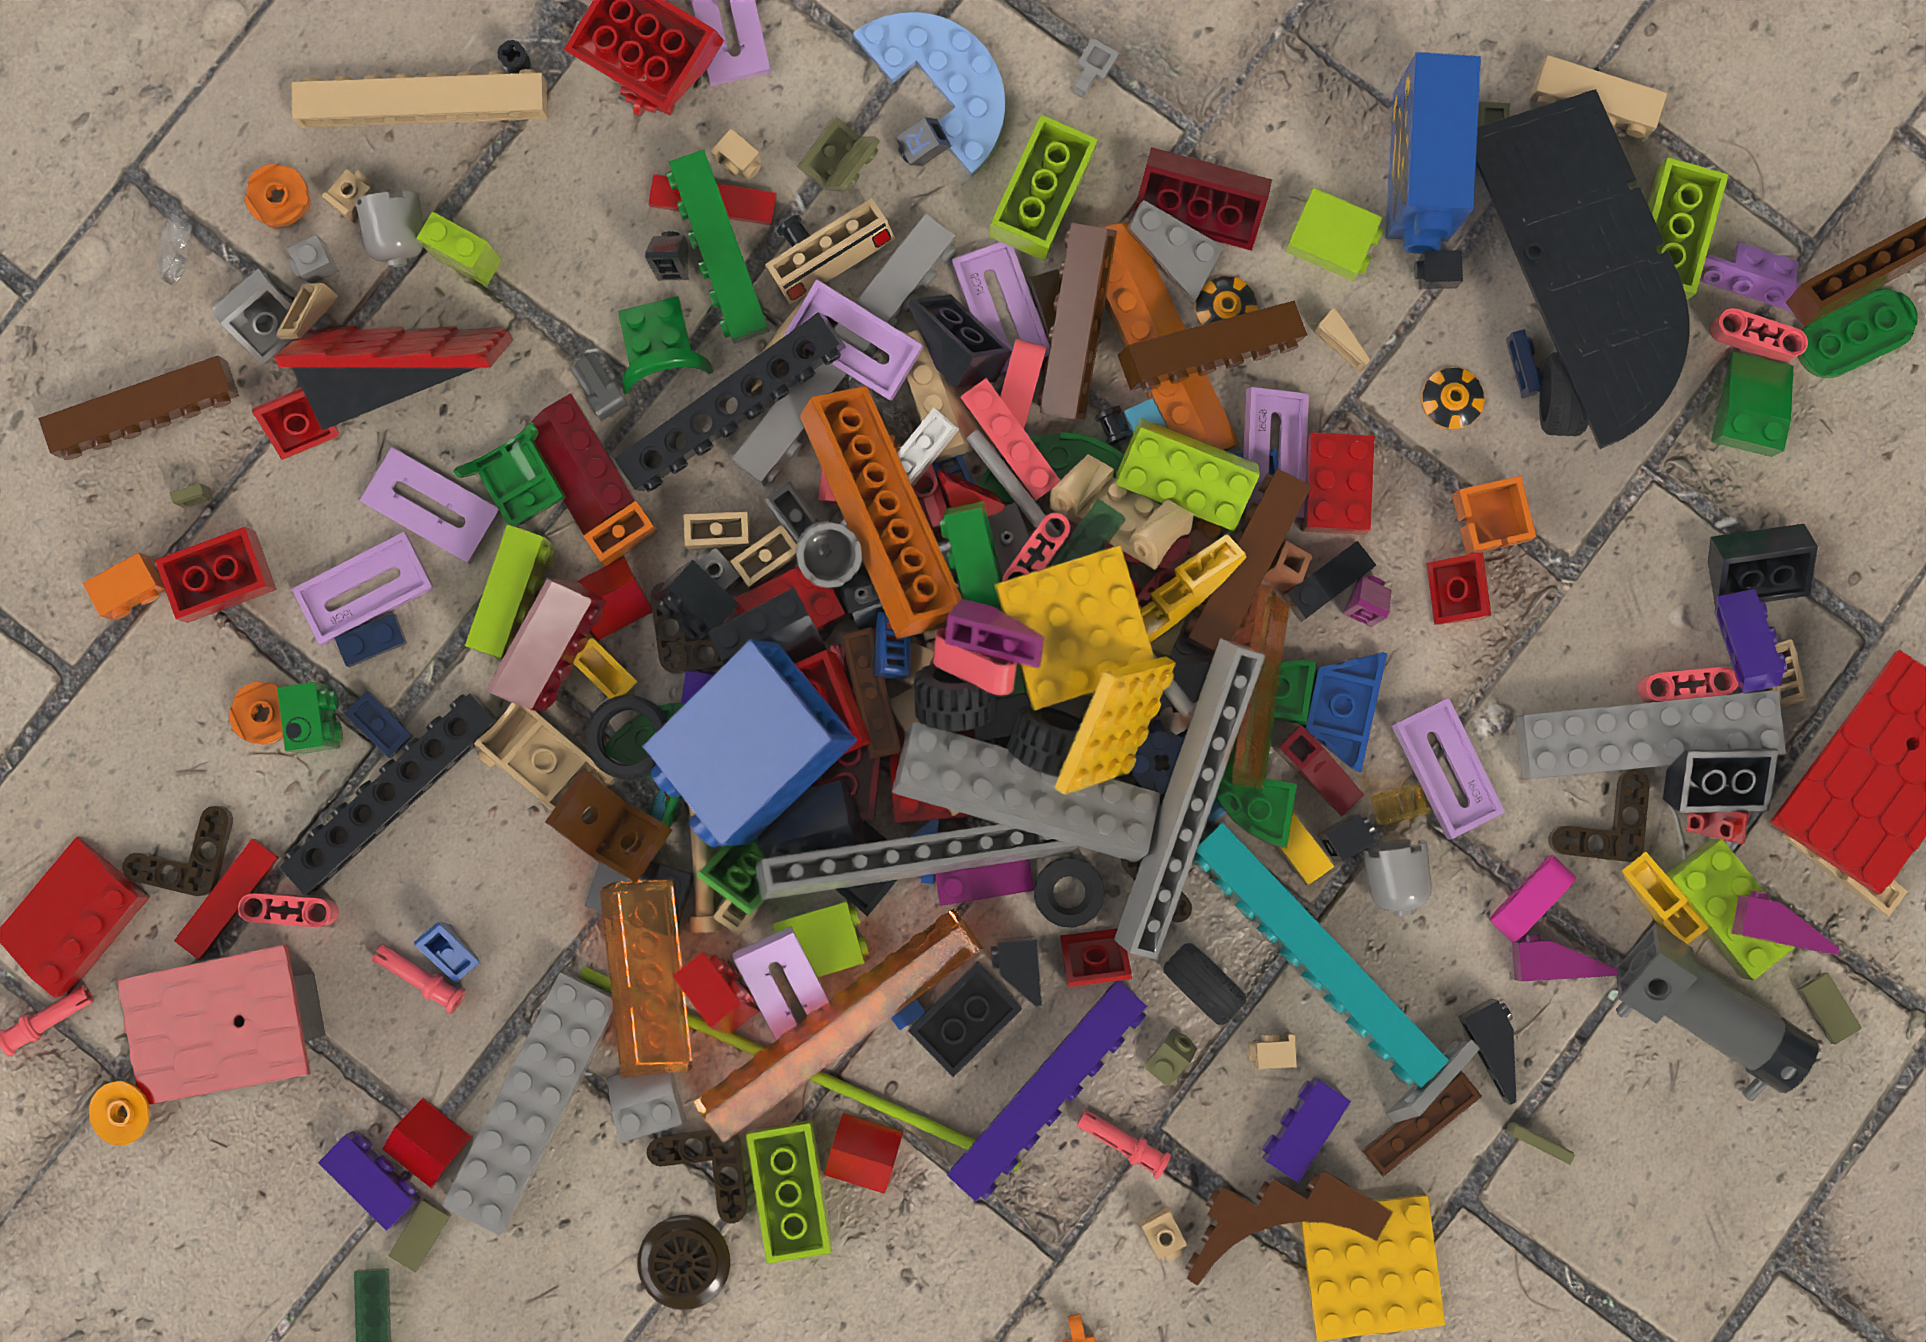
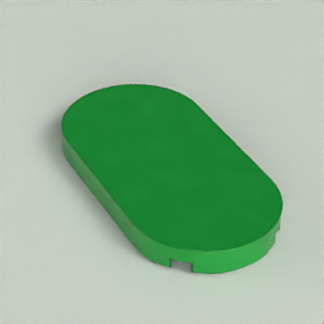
(1859, 333)

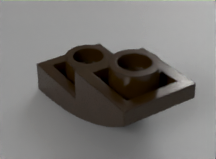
(1044, 290)

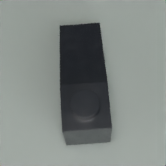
(668, 256)
(1329, 581)
(1492, 1032)

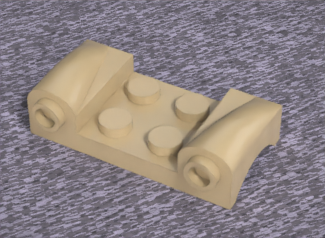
(1148, 525)
(536, 755)

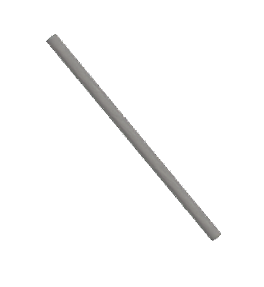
(1035, 516)

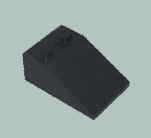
(958, 341)
(681, 882)

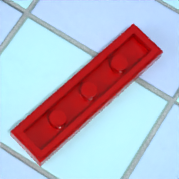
(739, 202)
(223, 900)

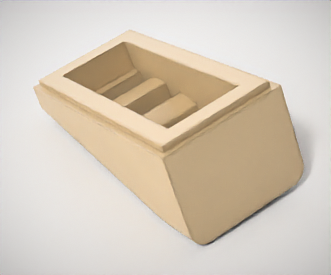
(306, 309)
(1340, 337)
(1788, 650)

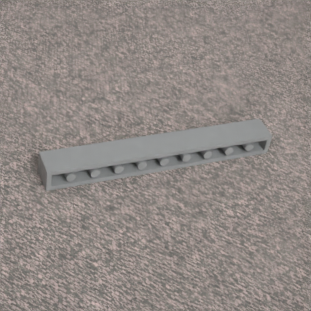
(886, 297)
(1189, 798)
(902, 859)

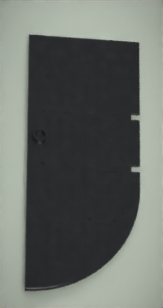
(1589, 258)

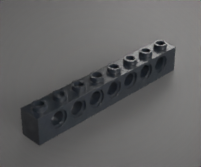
(636, 460)
(299, 862)

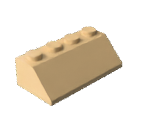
(932, 391)

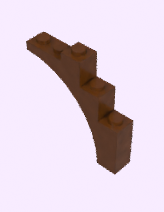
(1237, 1217)

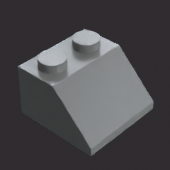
(254, 315)
(644, 1104)

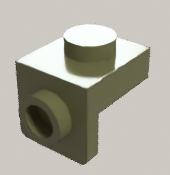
(1171, 1057)

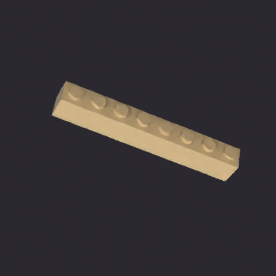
(419, 99)

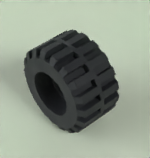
(950, 702)
(1043, 739)

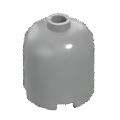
(391, 226)
(839, 564)
(1399, 875)

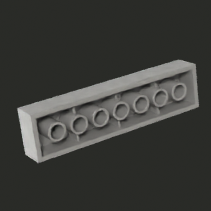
(1645, 733)
(999, 788)
(531, 1103)

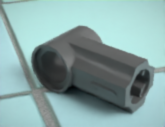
(602, 393)

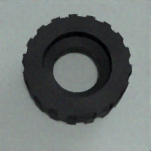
(1083, 912)

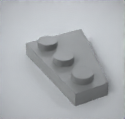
(1176, 247)
(1418, 1098)

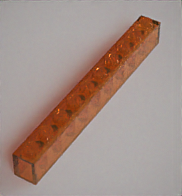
(837, 1025)

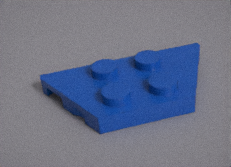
(1345, 706)

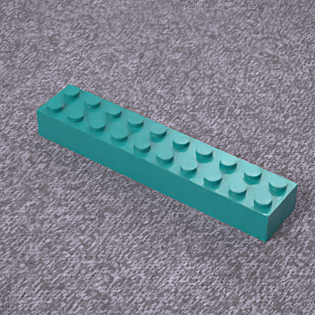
(1319, 955)

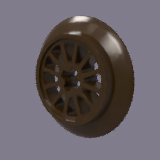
(690, 1228)

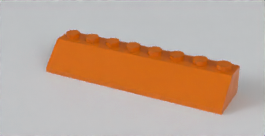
(1143, 311)
(881, 510)

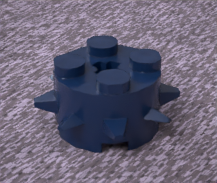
(1160, 744)

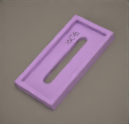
(753, 55)
(1005, 264)
(901, 348)
(1293, 431)
(477, 512)
(393, 553)
(1459, 751)
(788, 952)

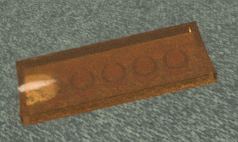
(1258, 718)
(641, 963)

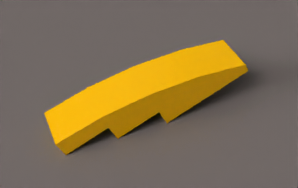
(1191, 586)

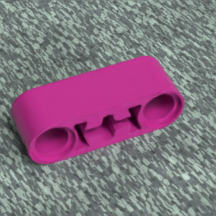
(1532, 898)

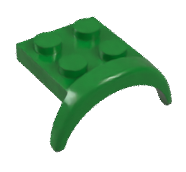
(657, 341)
(516, 478)

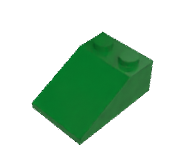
(1755, 405)

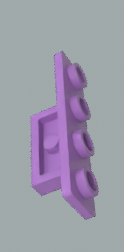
(1753, 275)

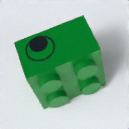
(309, 717)

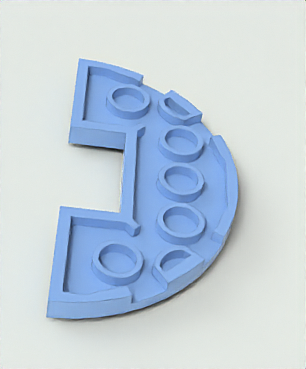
(955, 66)

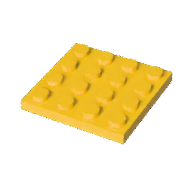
(1087, 624)
(1115, 724)
(1372, 1284)

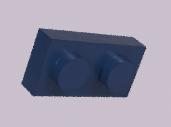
(1527, 375)
(370, 640)
(379, 724)

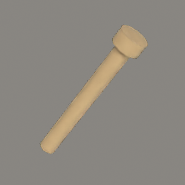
(704, 894)

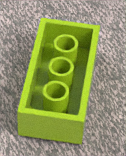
(1042, 187)
(1685, 209)
(1188, 473)
(510, 590)
(1712, 883)
(789, 1191)

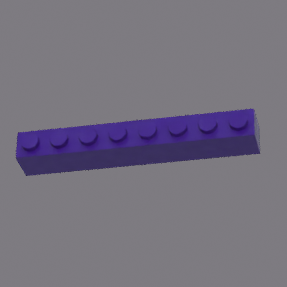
(1046, 1091)

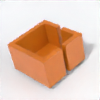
(1494, 515)

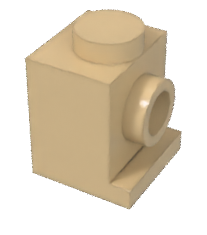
(737, 155)
(347, 203)
(732, 916)
(1273, 1051)
(1161, 1223)

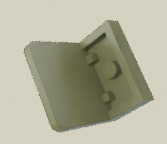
(838, 156)

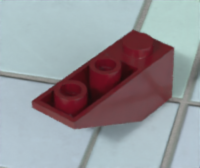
(1319, 770)

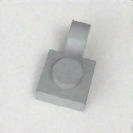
(1096, 64)

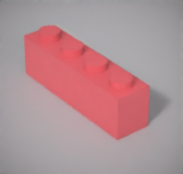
(1010, 439)

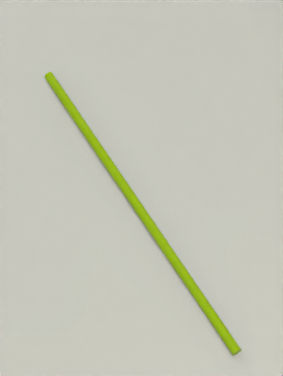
(820, 1078)

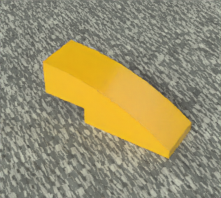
(604, 669)
(1304, 853)
(1663, 899)

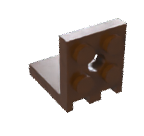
(609, 827)

